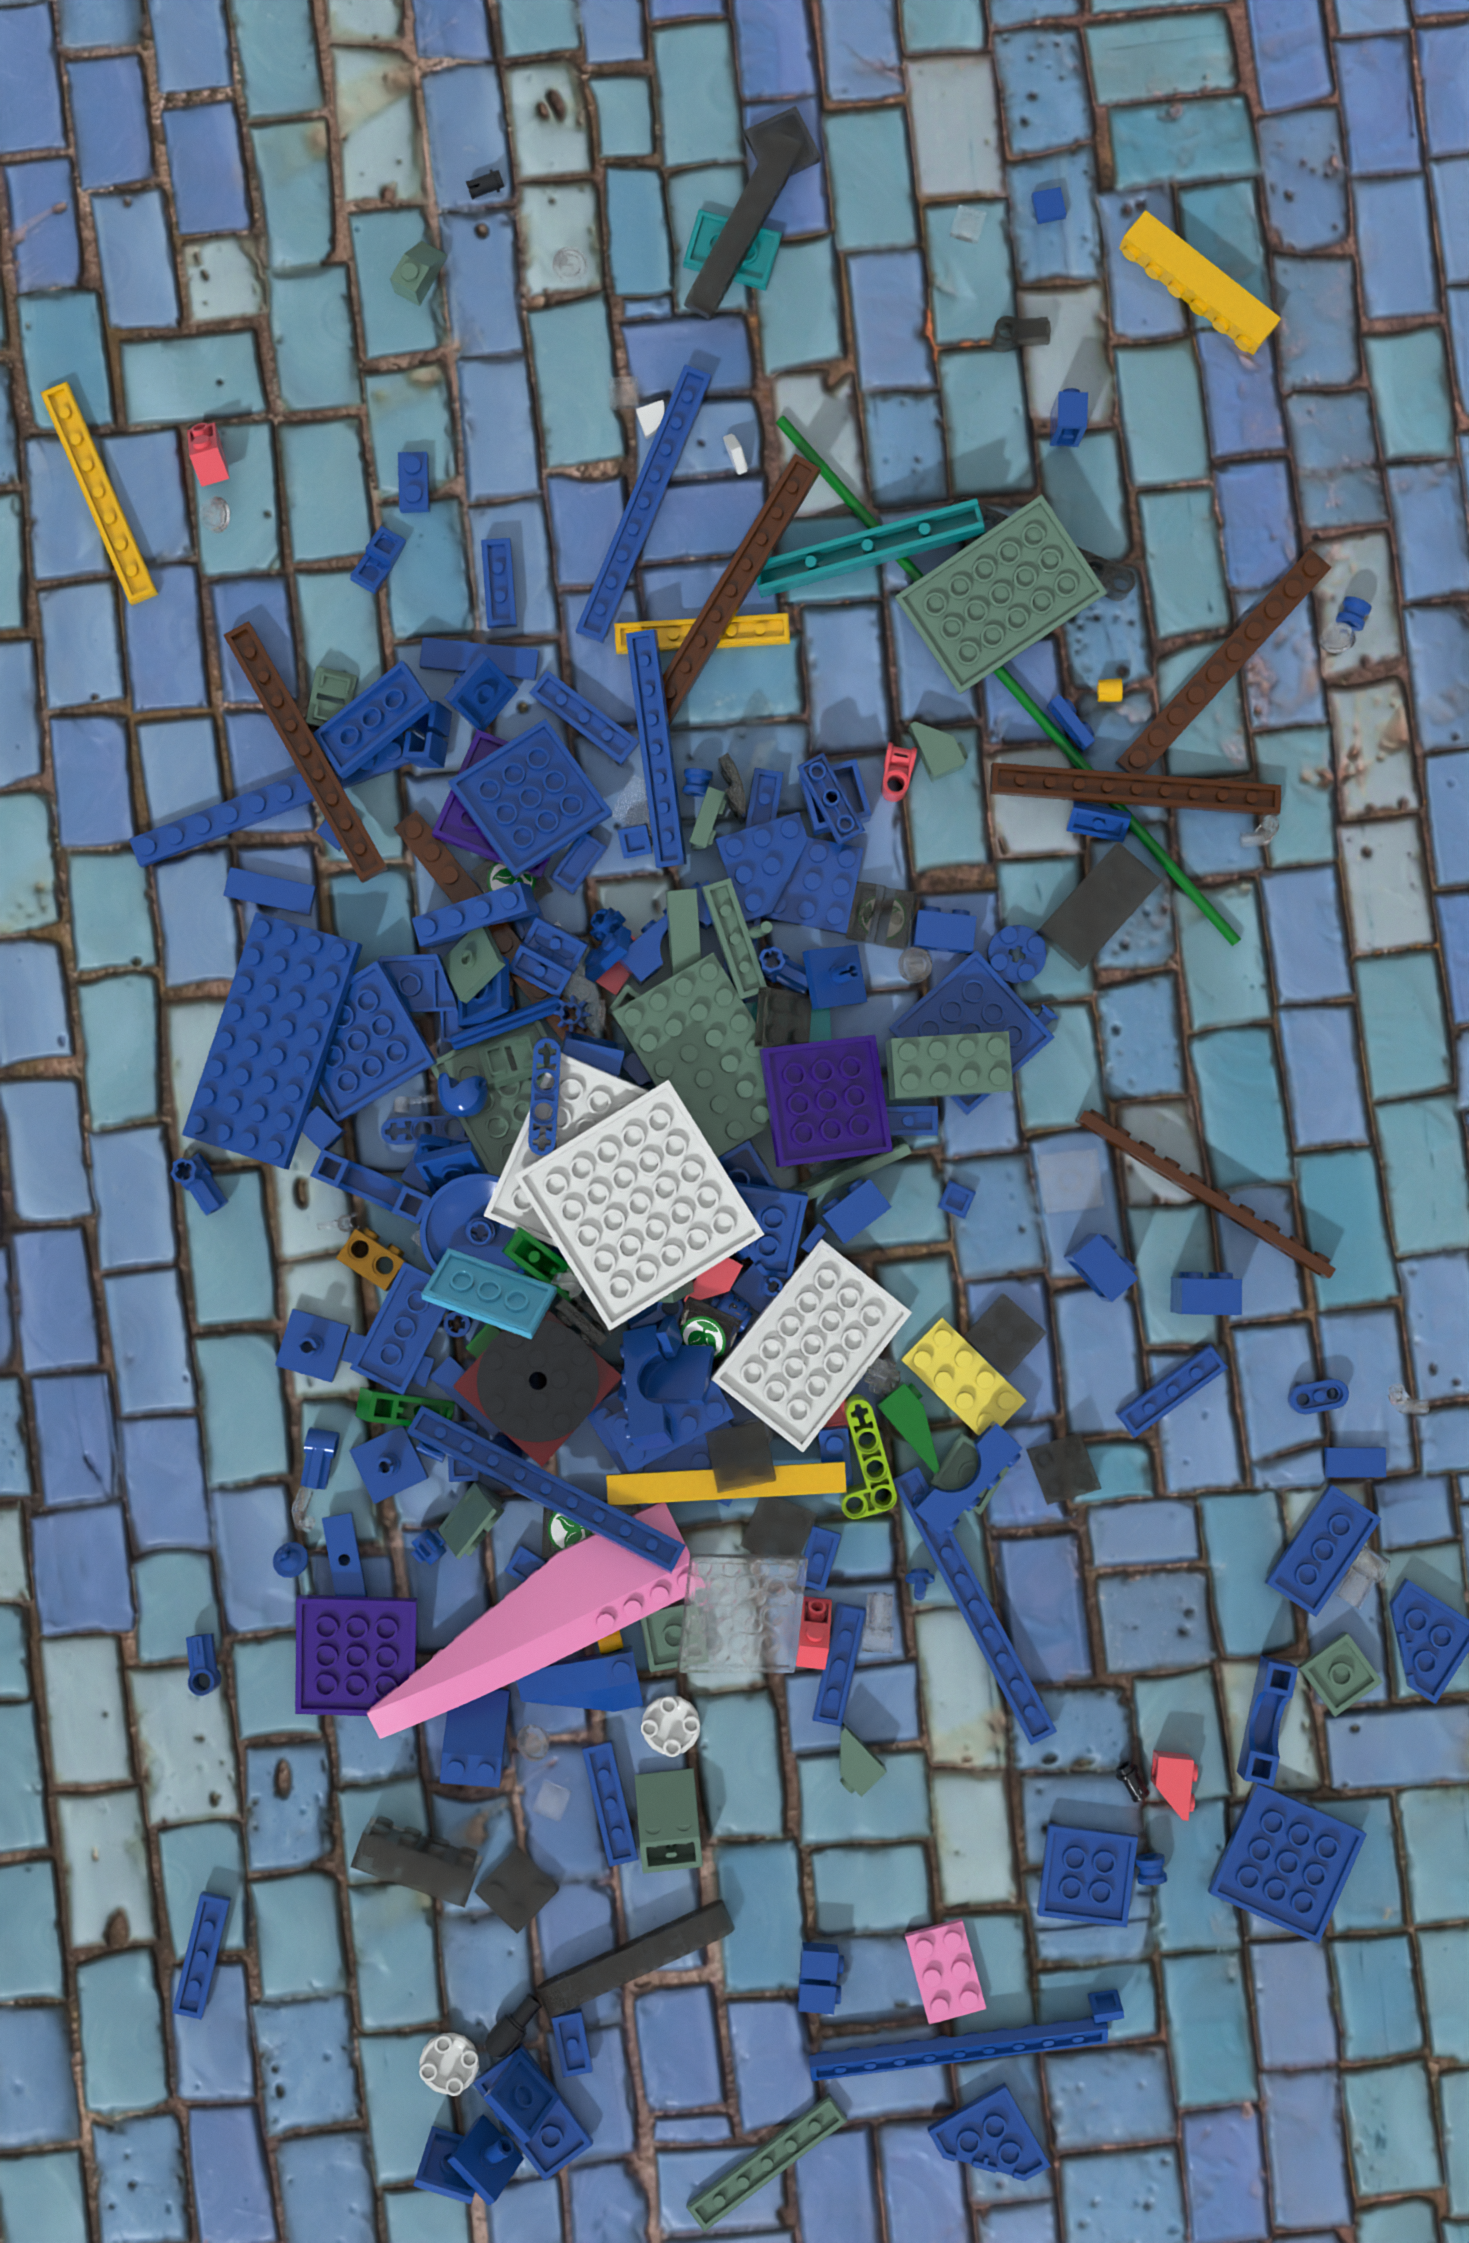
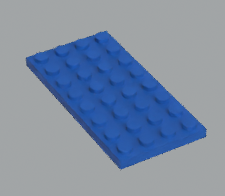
(272, 1040)

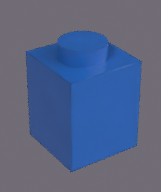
(322, 1128)

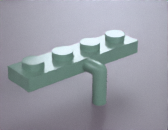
(736, 937)

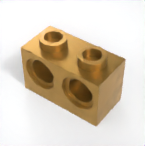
(369, 1265)

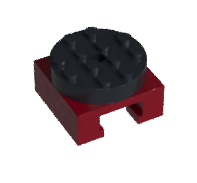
(544, 1417)

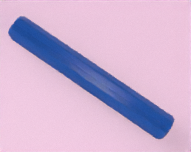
(505, 1023)

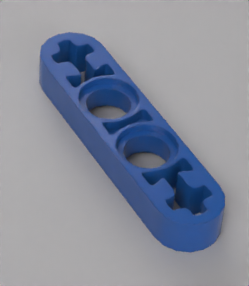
(547, 1096)
(438, 1128)

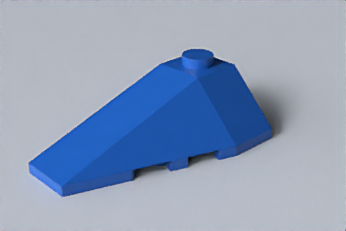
(586, 1682)

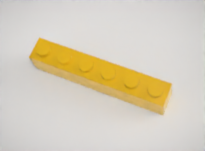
(1198, 283)

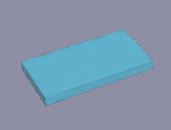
(489, 1293)

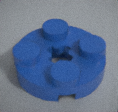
(1031, 946)

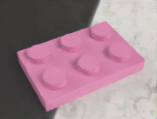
(945, 1971)

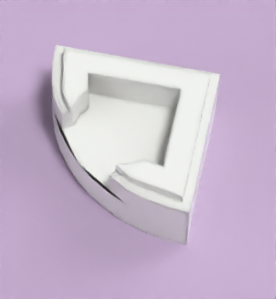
(650, 417)
(735, 453)

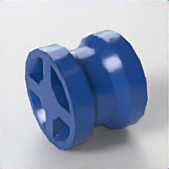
(1354, 612)
(696, 781)
(1151, 1869)

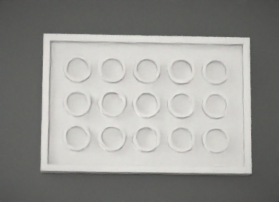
(583, 1101)
(811, 1345)

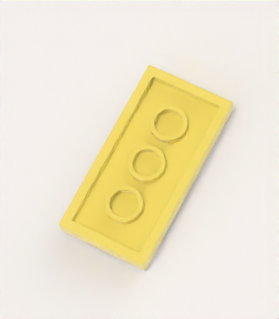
(962, 1378)

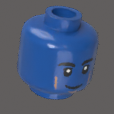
(733, 1306)

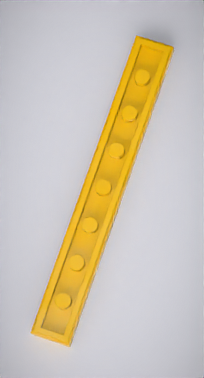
(99, 493)
(701, 1485)

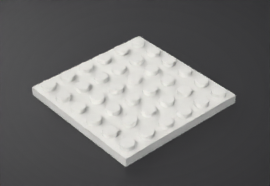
(639, 1205)

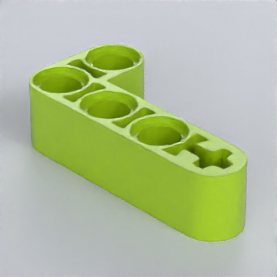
(866, 1453)

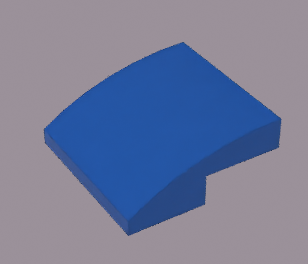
(548, 956)

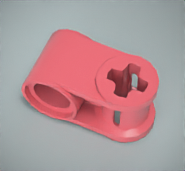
(897, 766)

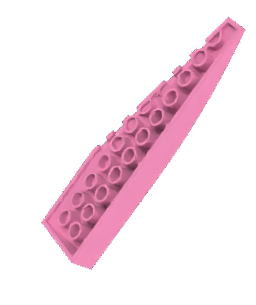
(553, 1613)

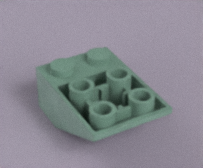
(474, 1512)
(668, 1820)

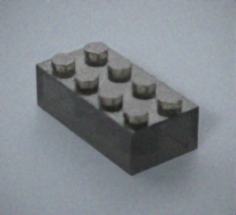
(1098, 906)
(417, 1860)

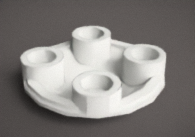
(670, 1725)
(449, 2063)

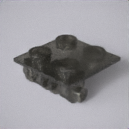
(1063, 1468)

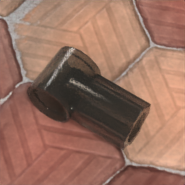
(1022, 331)

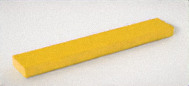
(742, 632)

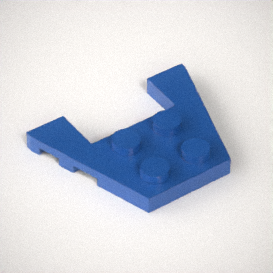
(424, 988)

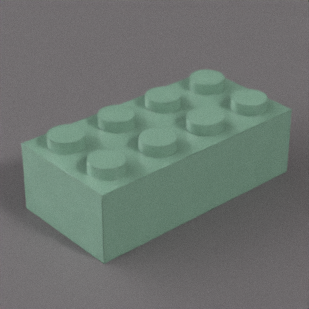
(949, 1065)

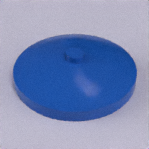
(457, 1222)

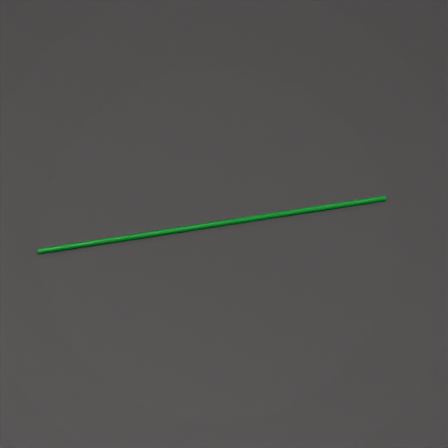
(1020, 694)

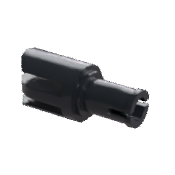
(511, 2028)

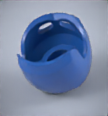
(462, 1098)

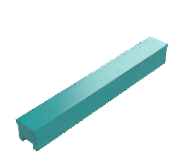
(871, 547)

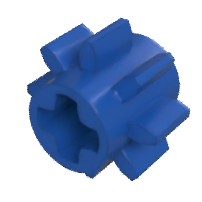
(605, 922)
(580, 1013)
(428, 1547)

